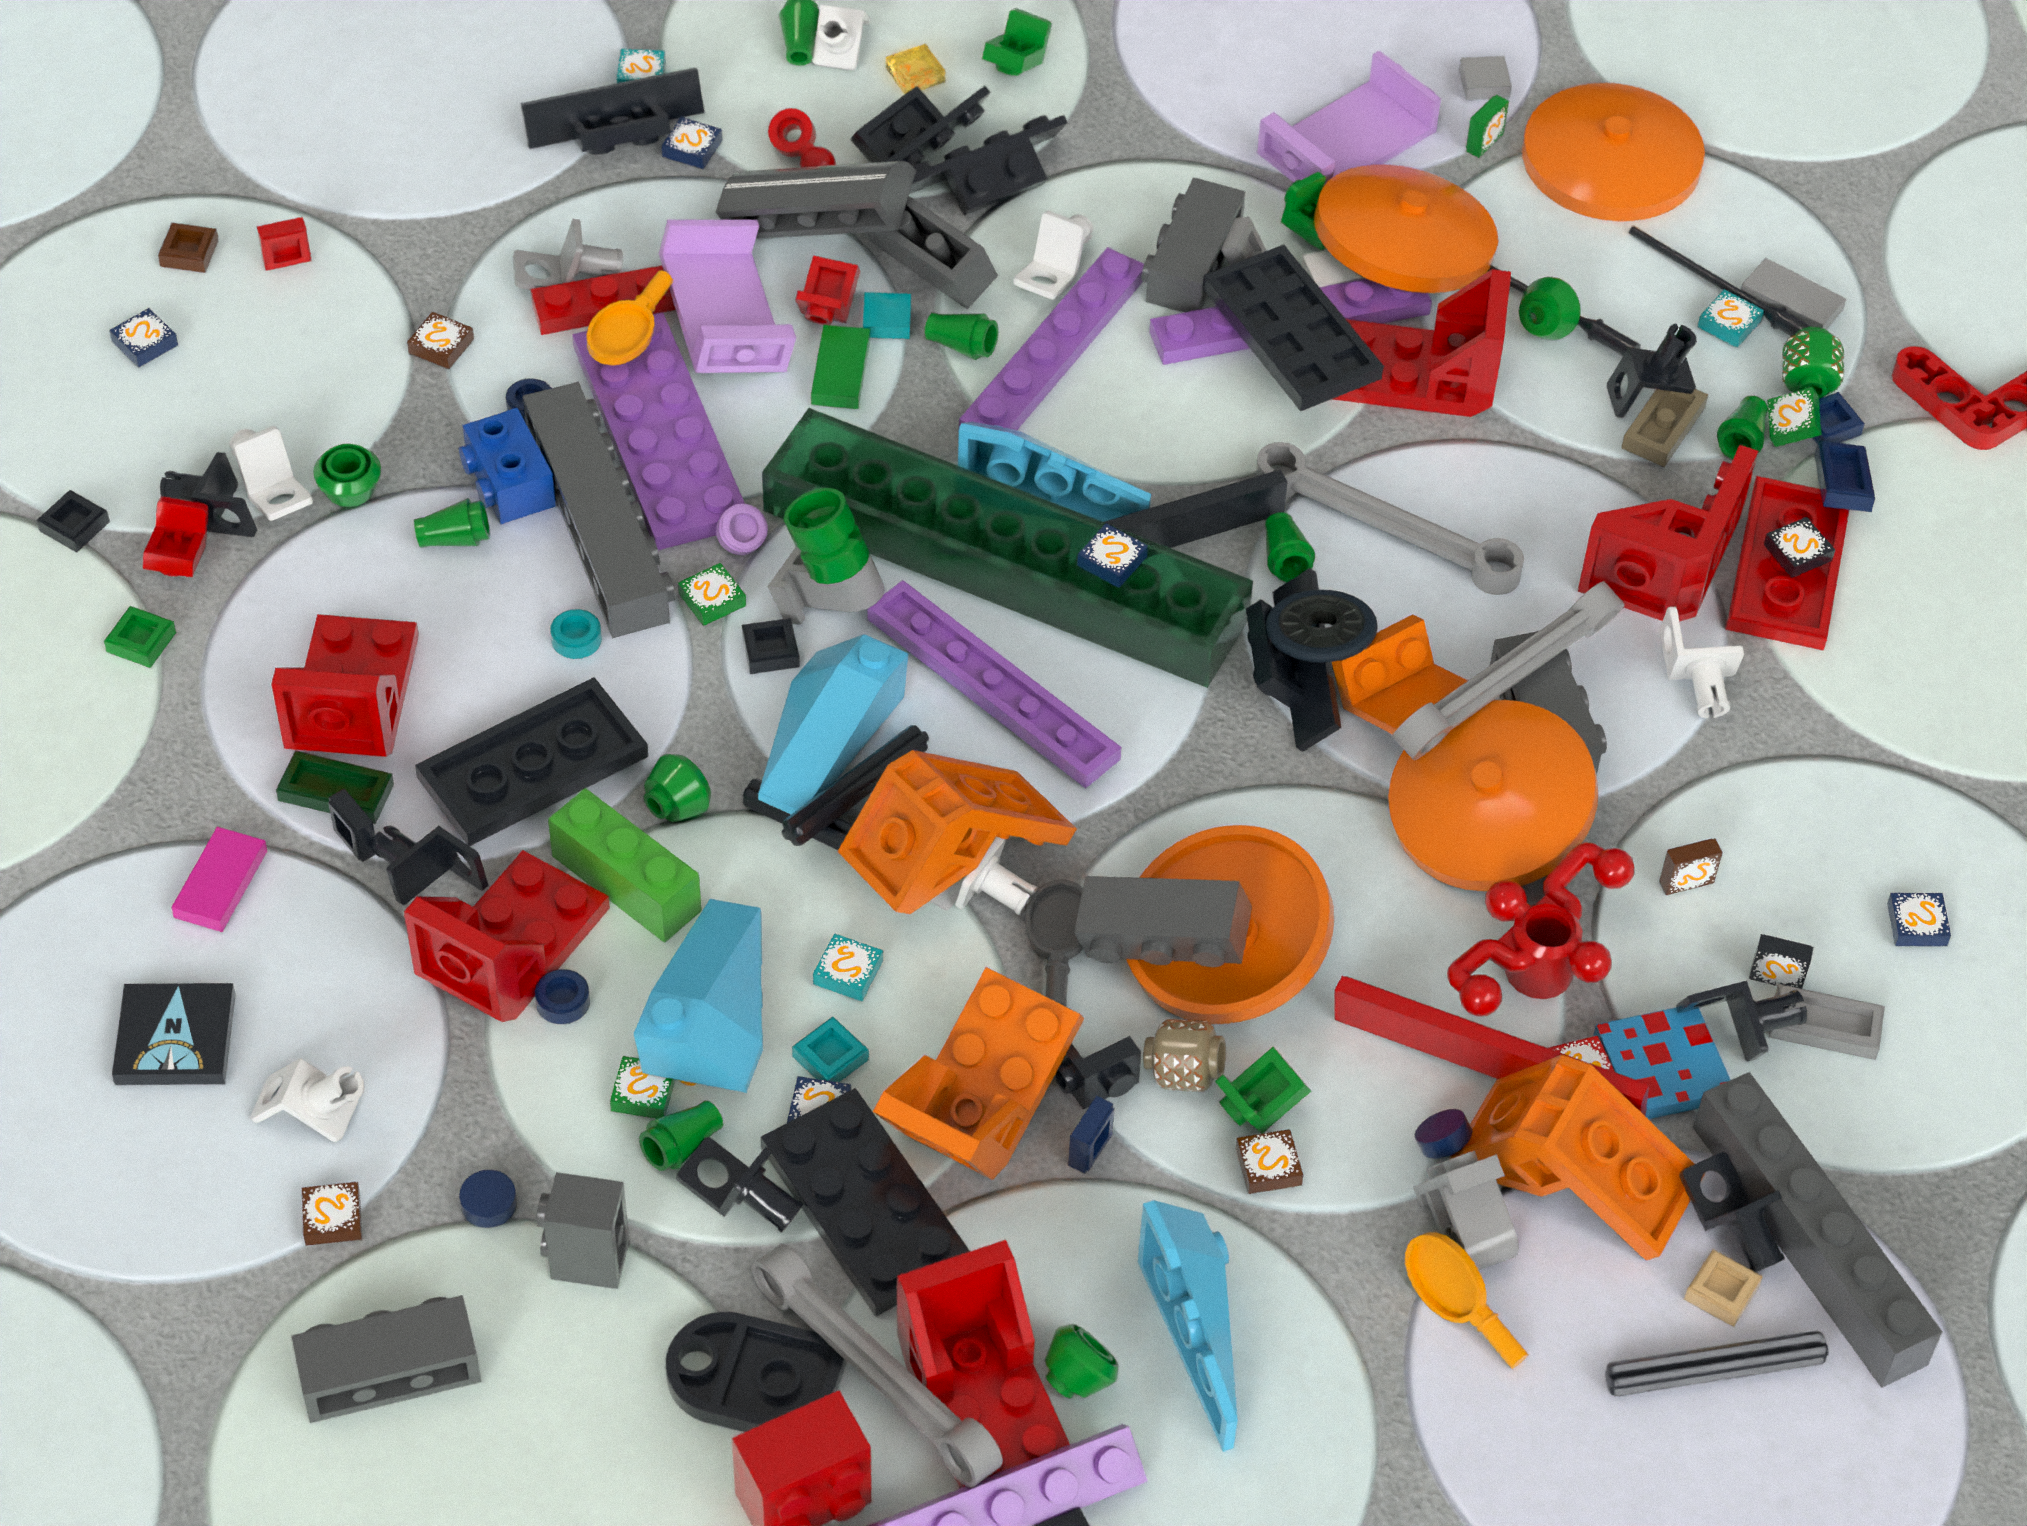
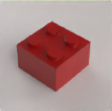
(804, 1466)

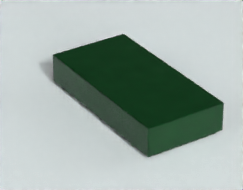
(313, 779)

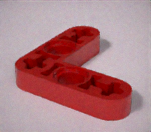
(1925, 375)

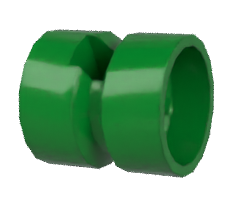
(826, 535)

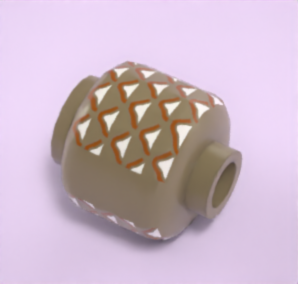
(1185, 1055)

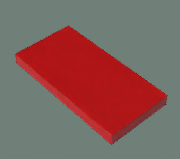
(1764, 595)

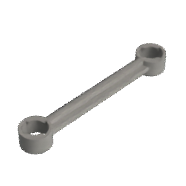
(1397, 521)
(1433, 722)
(963, 1445)

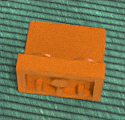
(1393, 676)

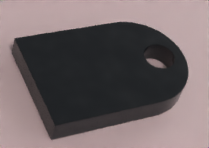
(754, 1372)

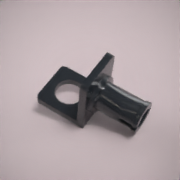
(1658, 369)
(216, 491)
(419, 864)
(1751, 1016)
(743, 1185)
(1734, 1211)

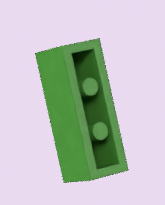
(625, 865)

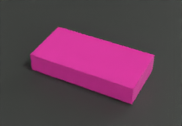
(219, 879)

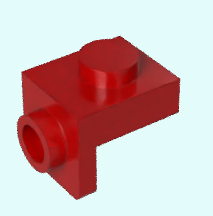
(828, 291)
(177, 537)

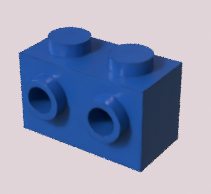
(508, 466)

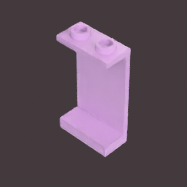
(1355, 130)
(723, 297)

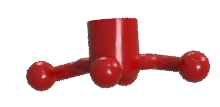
(1546, 938)

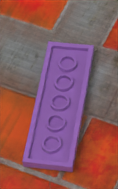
(663, 439)

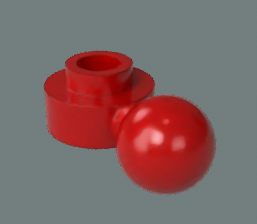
(791, 119)

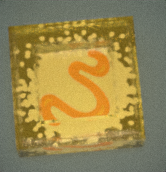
(915, 68)

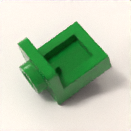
(1020, 45)
(1301, 206)
(1262, 1091)

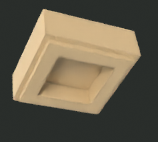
(1723, 1287)

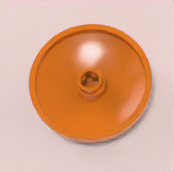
(1613, 152)
(1405, 228)
(1495, 798)
(1285, 934)

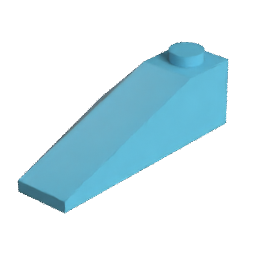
(1046, 472)
(830, 717)
(708, 1003)
(1189, 1285)

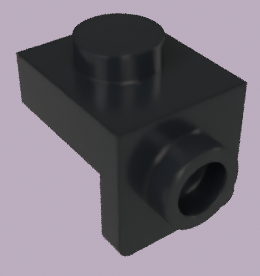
(1103, 1073)

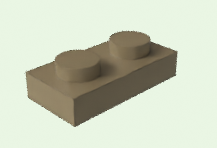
(1663, 424)

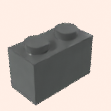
(584, 1230)

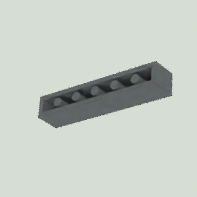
(598, 511)
(1819, 1231)

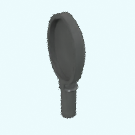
(1051, 928)

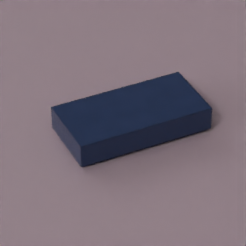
(1844, 476)

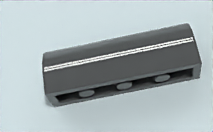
(819, 199)

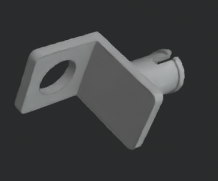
(574, 258)

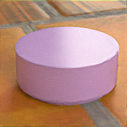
(741, 529)

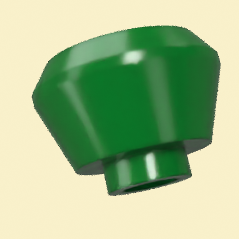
(1549, 308)
(347, 474)
(676, 789)
(1079, 1363)

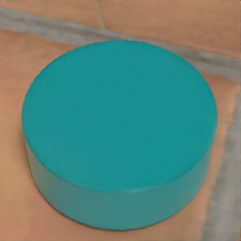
(576, 634)

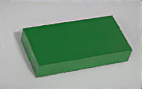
(840, 366)

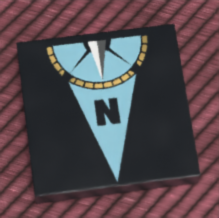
(174, 1034)

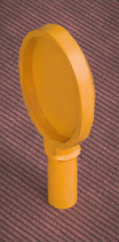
(627, 326)
(1456, 1291)

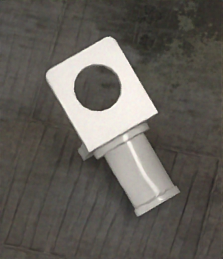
(839, 37)
(1056, 254)
(267, 471)
(1701, 665)
(996, 882)
(312, 1097)

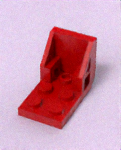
(1445, 367)
(1648, 559)
(349, 688)
(507, 939)
(974, 1349)

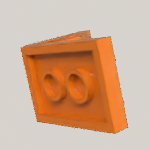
(936, 822)
(986, 1077)
(1576, 1131)

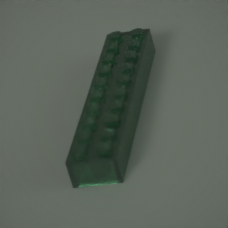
(1012, 548)

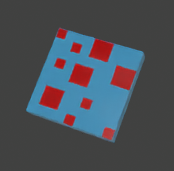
(1667, 1053)

